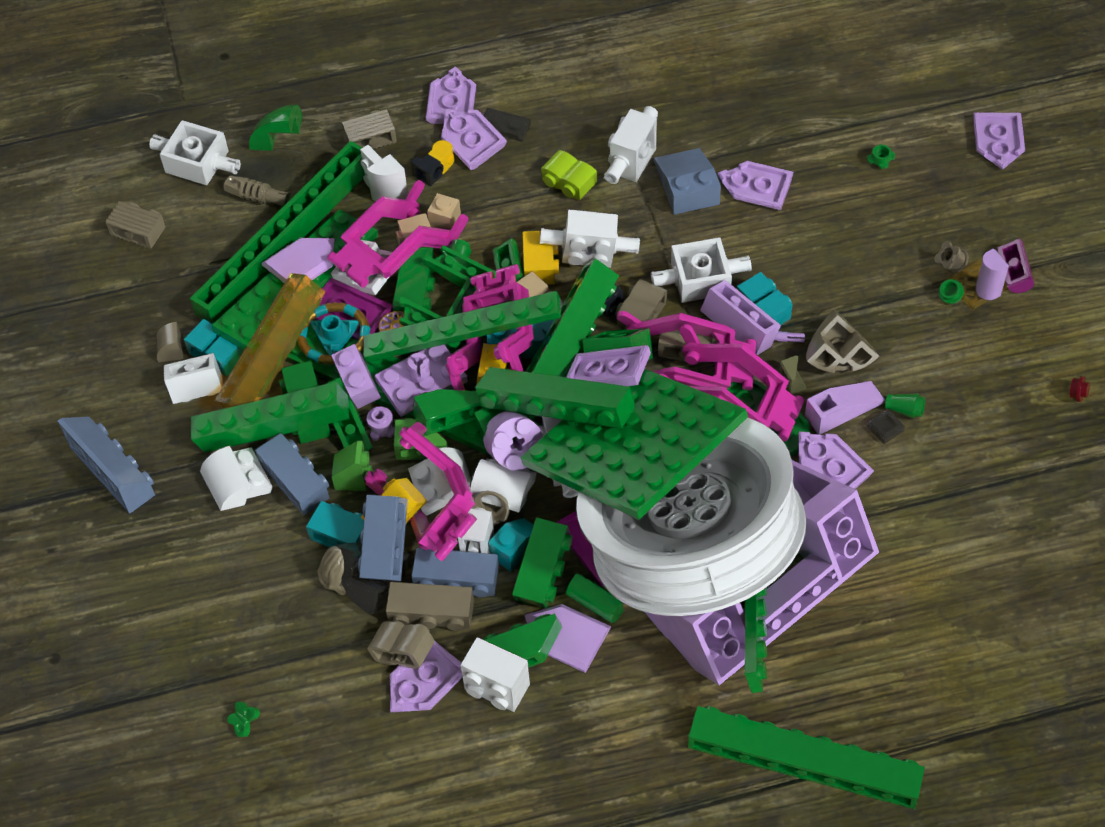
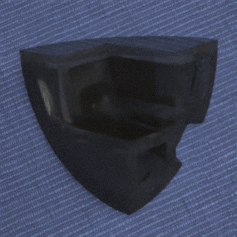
(365, 593)

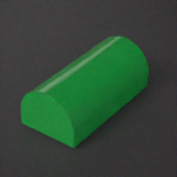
(507, 255)
(595, 598)

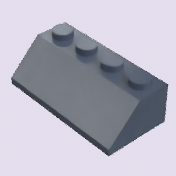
(107, 461)

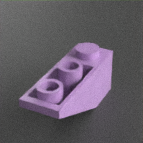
(841, 405)

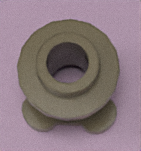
(952, 257)

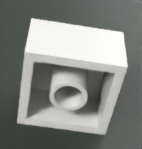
(495, 675)

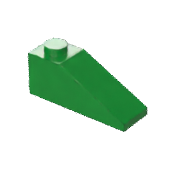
(445, 409)
(352, 428)

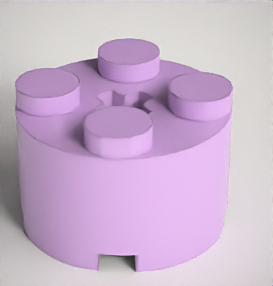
(499, 438)

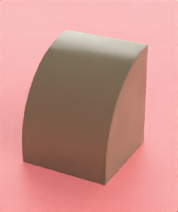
(169, 343)

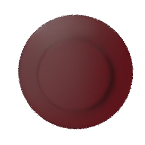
(1079, 388)

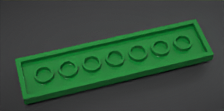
(246, 315)

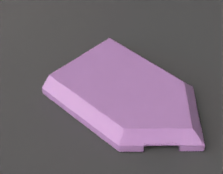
(449, 92)
(471, 136)
(999, 137)
(757, 184)
(302, 256)
(832, 458)
(578, 638)
(426, 685)

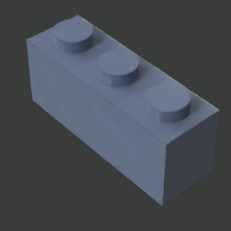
(293, 473)
(383, 537)
(457, 569)

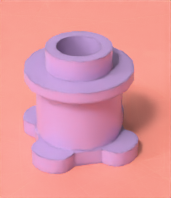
(380, 422)

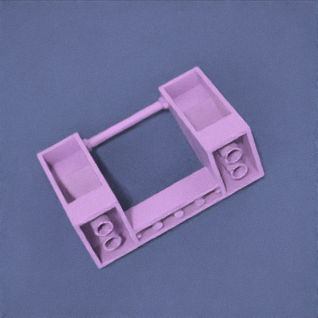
(833, 549)

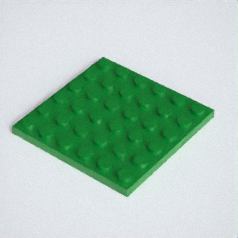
(647, 457)

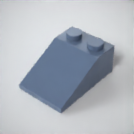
(688, 180)

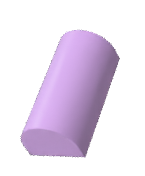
(991, 276)

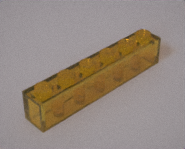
(272, 342)

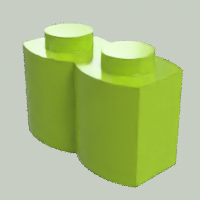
(569, 175)

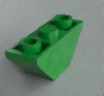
(529, 640)

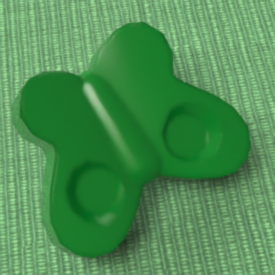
(242, 718)

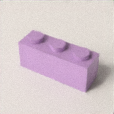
(731, 308)

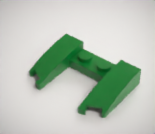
(457, 270)

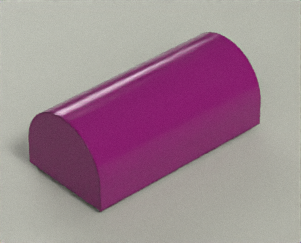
(1019, 274)

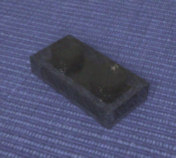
(507, 124)

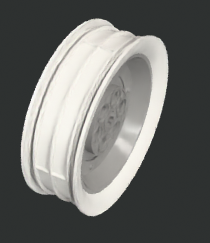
(710, 537)

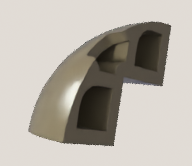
(839, 346)

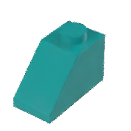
(511, 543)

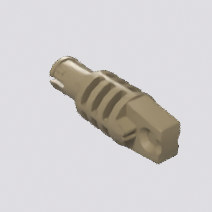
(255, 191)

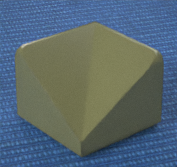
(788, 369)

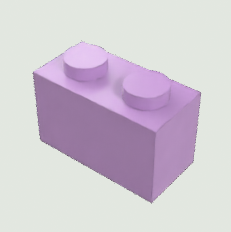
(356, 376)

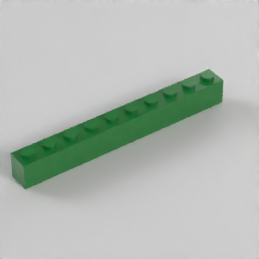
(285, 227)

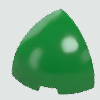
(280, 120)

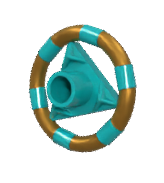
(333, 331)

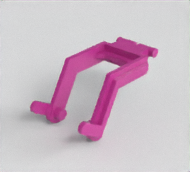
(363, 261)
(492, 292)
(724, 371)
(777, 406)
(454, 518)

